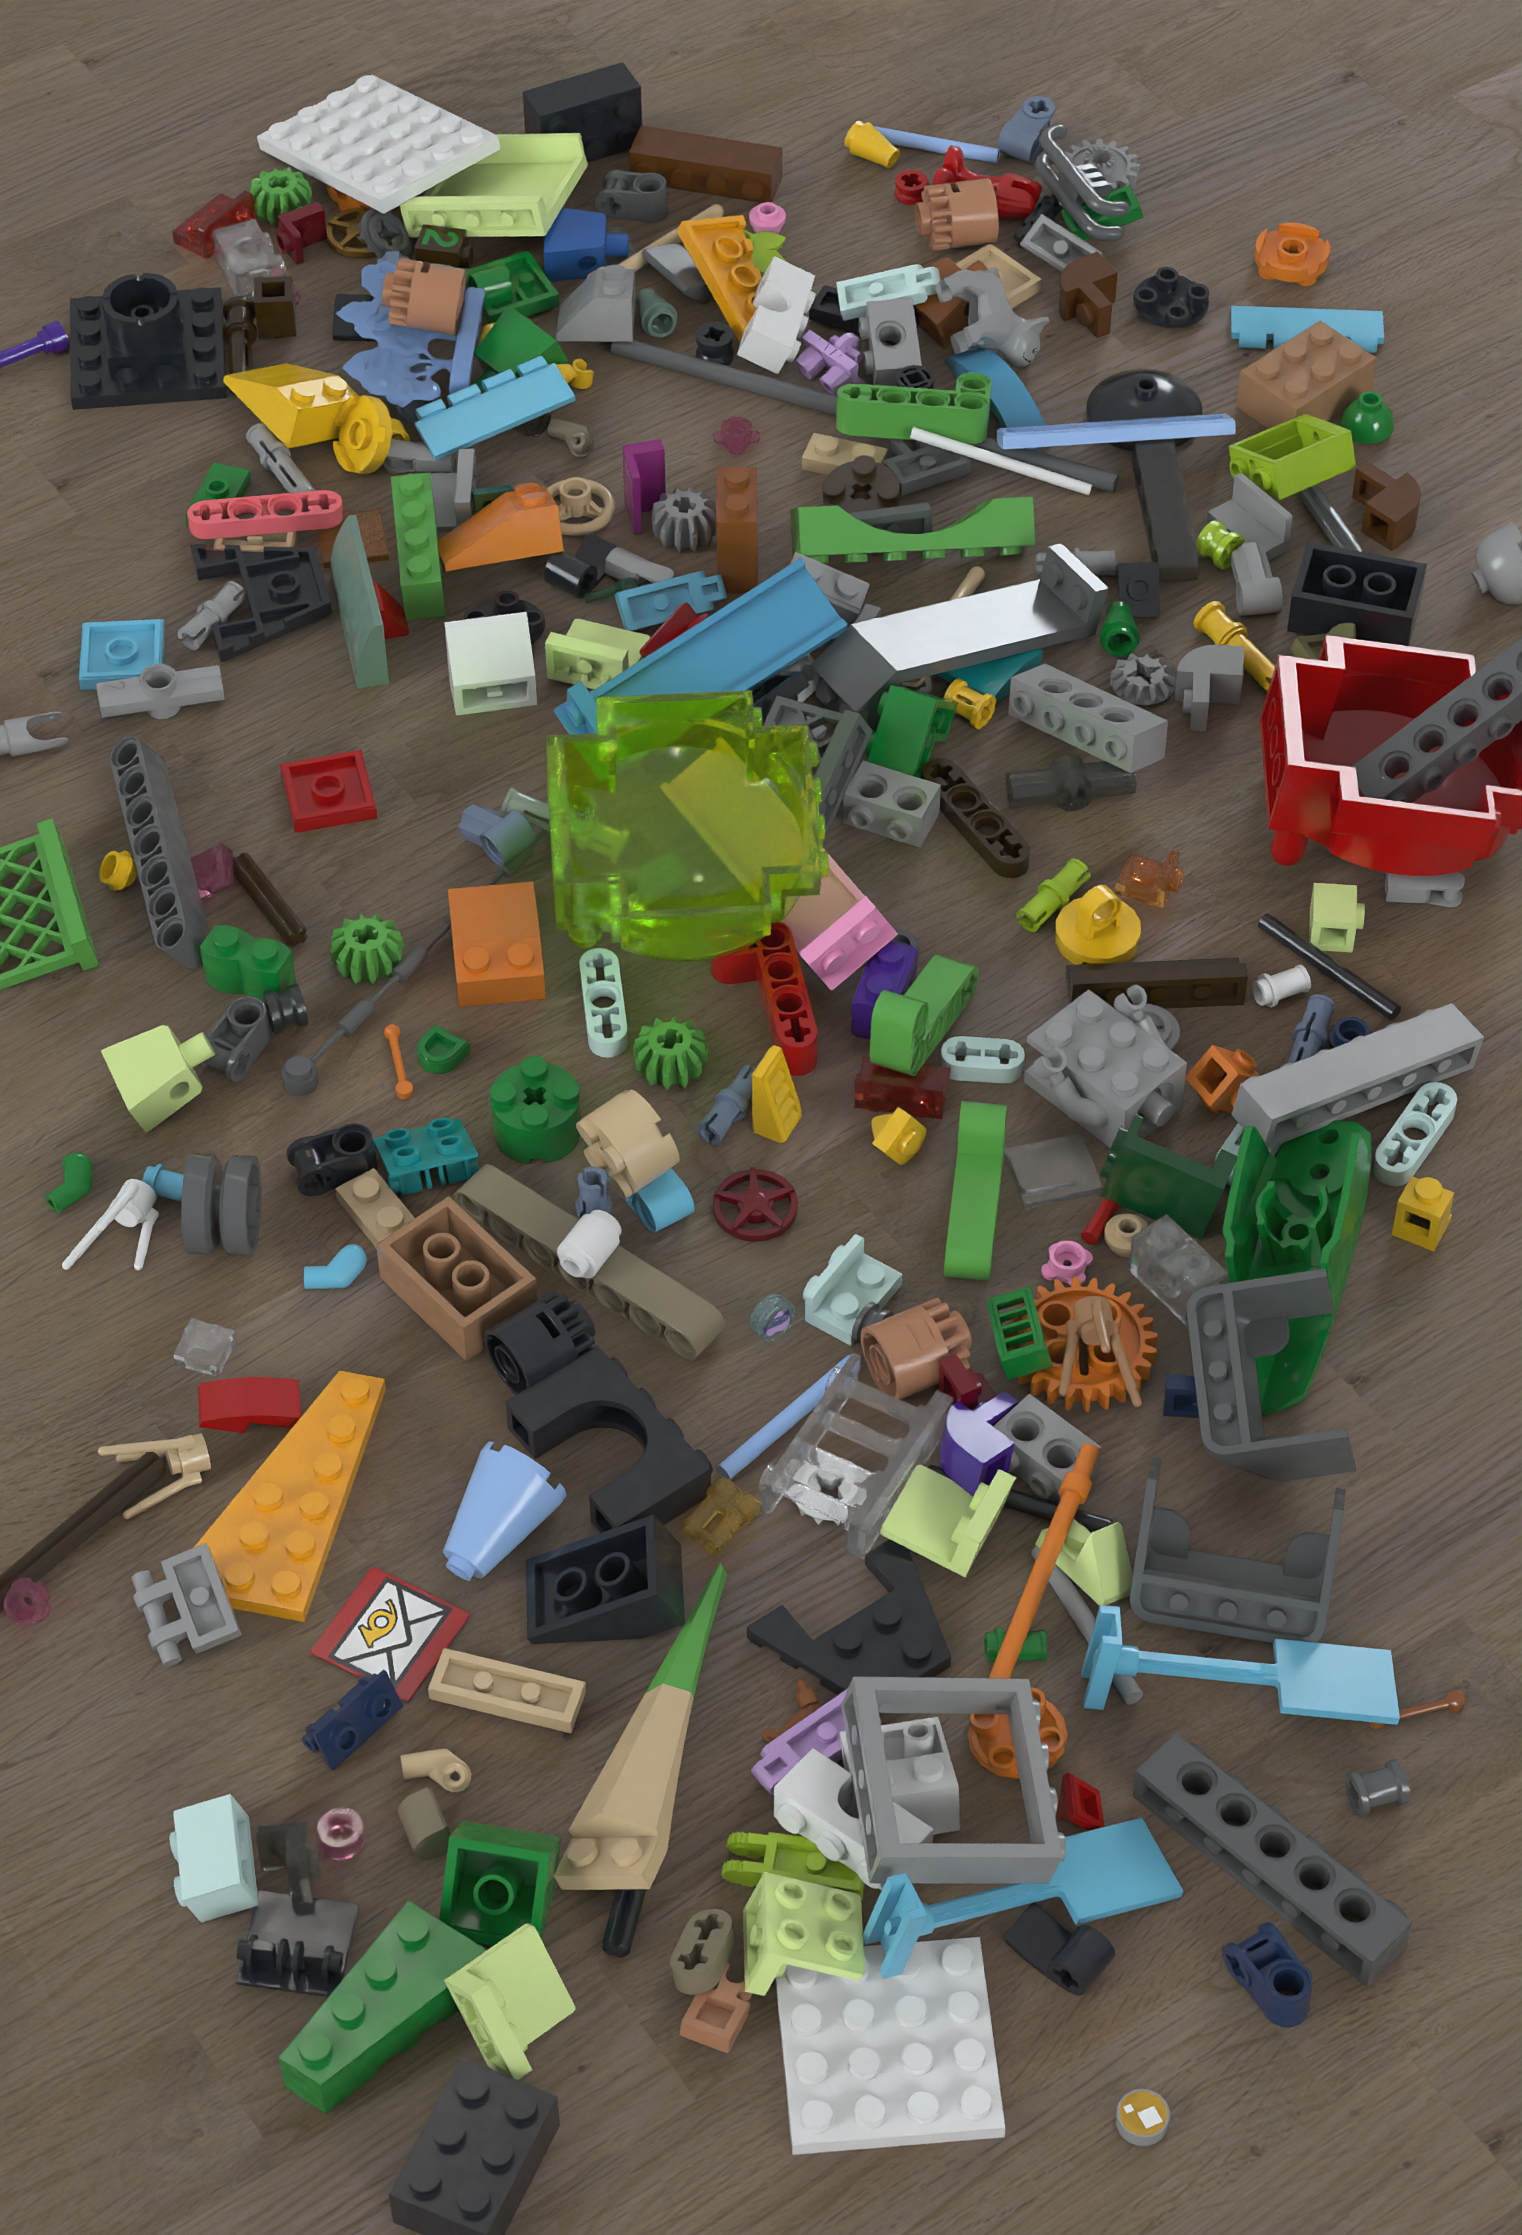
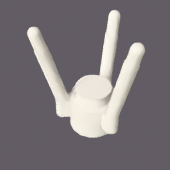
(129, 1208)

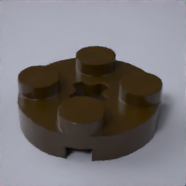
(861, 476)

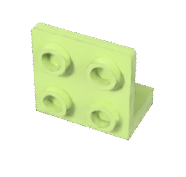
(592, 653)
(944, 1519)
(800, 1927)
(510, 1999)

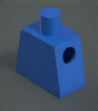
(580, 244)

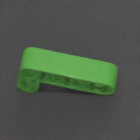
(896, 410)
(913, 1024)
(976, 1191)

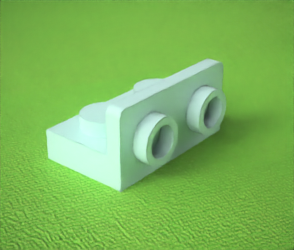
(846, 1287)

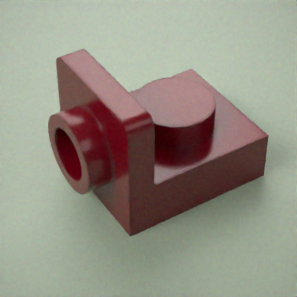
(301, 229)
(963, 1383)

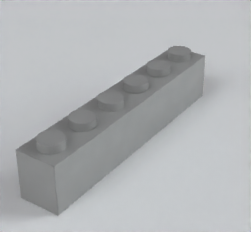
(1358, 1075)

